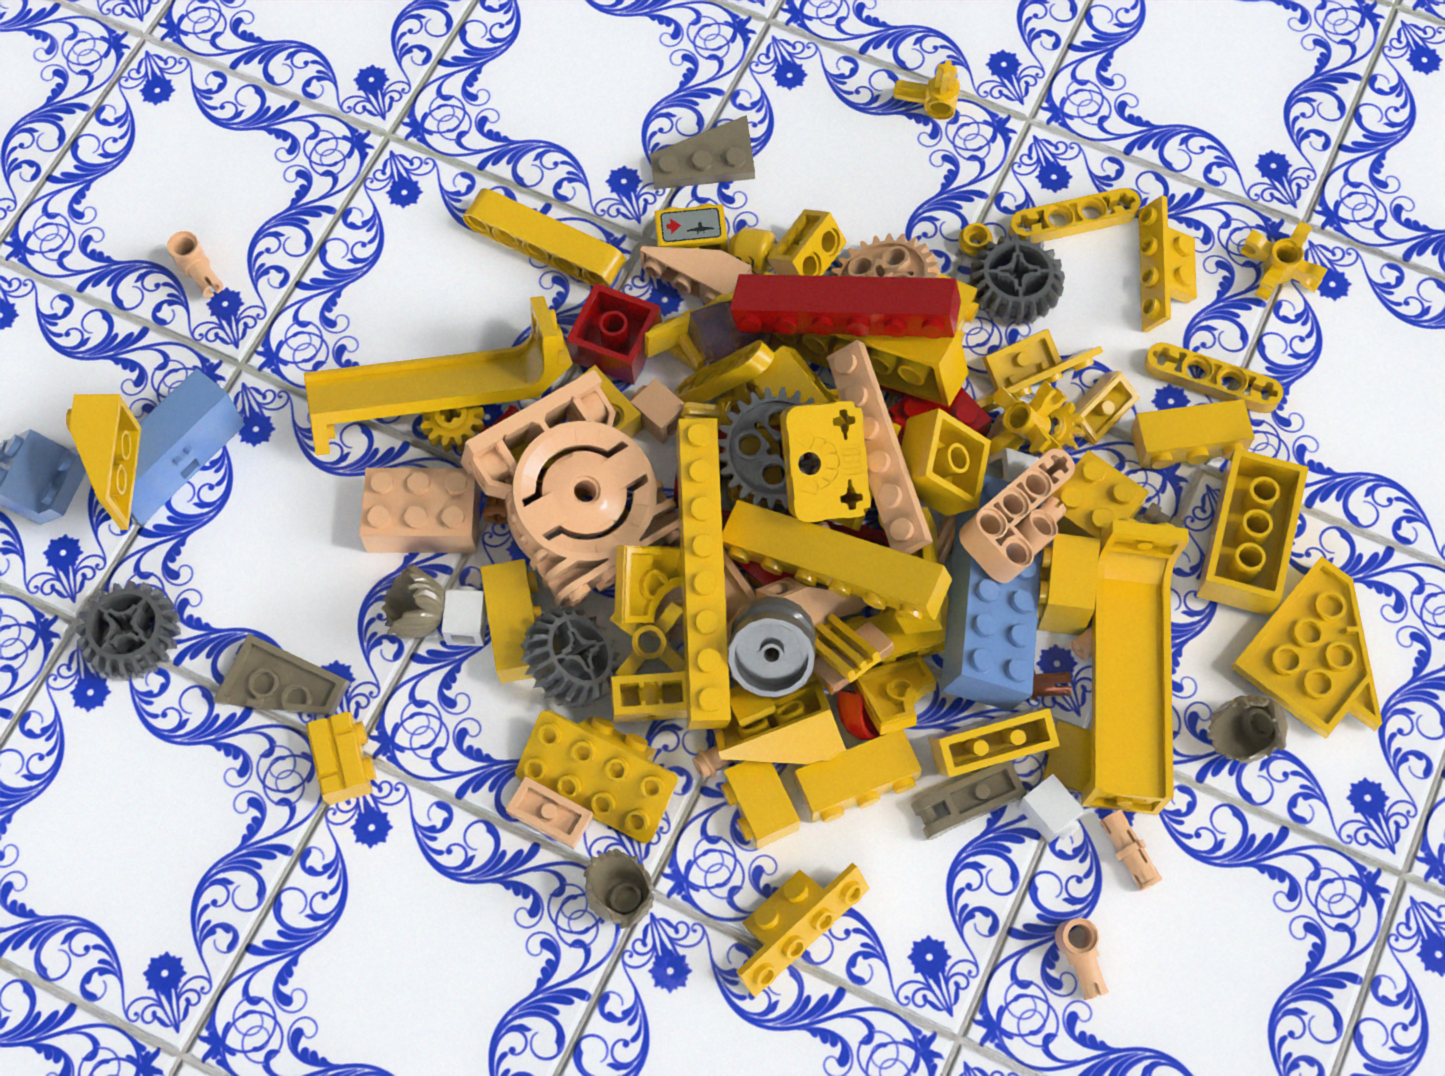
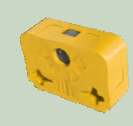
(837, 456)

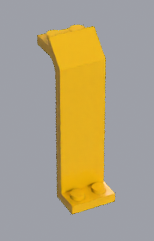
(438, 381)
(1133, 668)

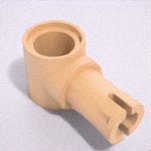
(195, 263)
(1040, 524)
(1083, 958)

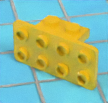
(600, 771)

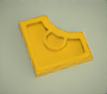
(643, 579)
(893, 691)

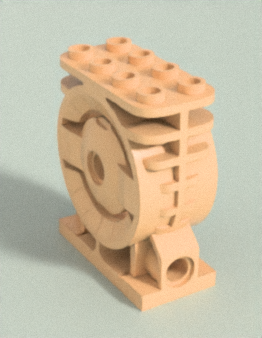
(613, 464)

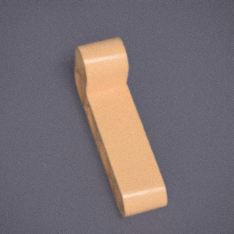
(992, 532)

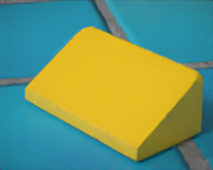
(1105, 405)

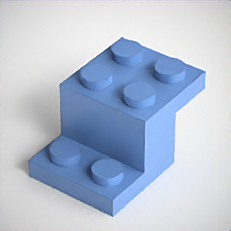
(38, 476)

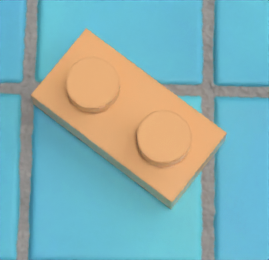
(549, 812)

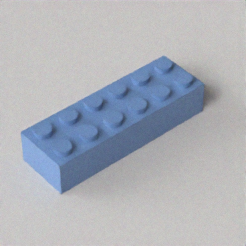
(990, 625)

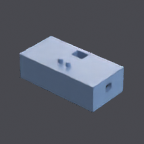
(180, 440)

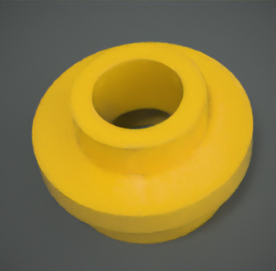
(974, 231)

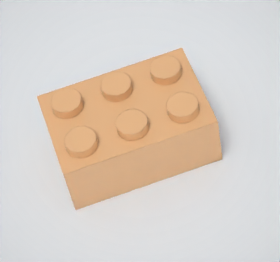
(420, 510)

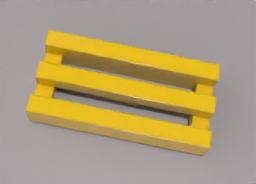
(827, 632)

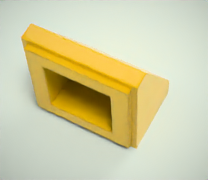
(748, 706)

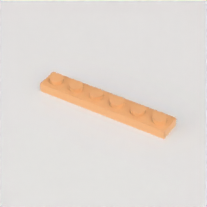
(887, 468)

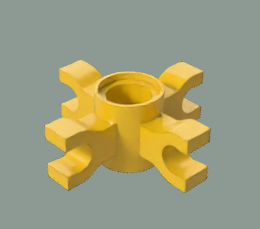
(1287, 249)
(1026, 420)
(666, 653)

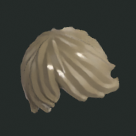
(414, 604)
(1248, 728)
(618, 888)

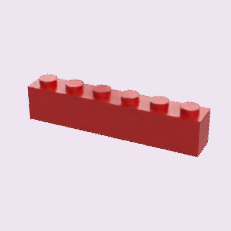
(846, 305)

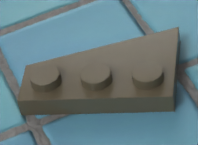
(706, 158)

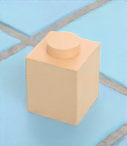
(658, 409)

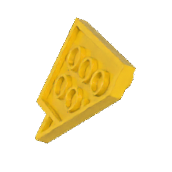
(1315, 654)

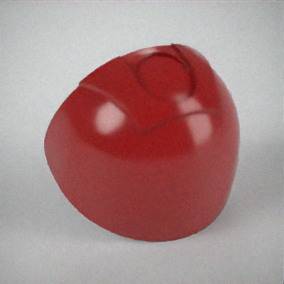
(854, 716)

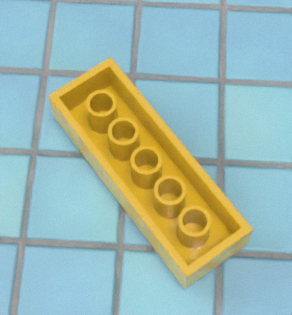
(907, 364)

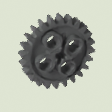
(750, 470)

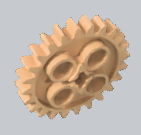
(889, 259)

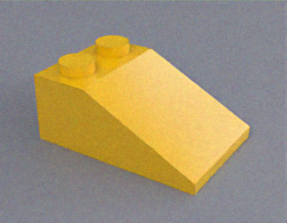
(109, 449)
(796, 733)

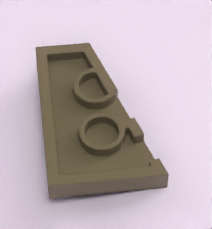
(279, 681)

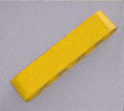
(543, 238)

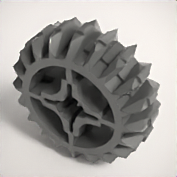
(1033, 269)
(142, 606)
(569, 657)

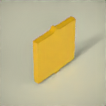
(1072, 758)

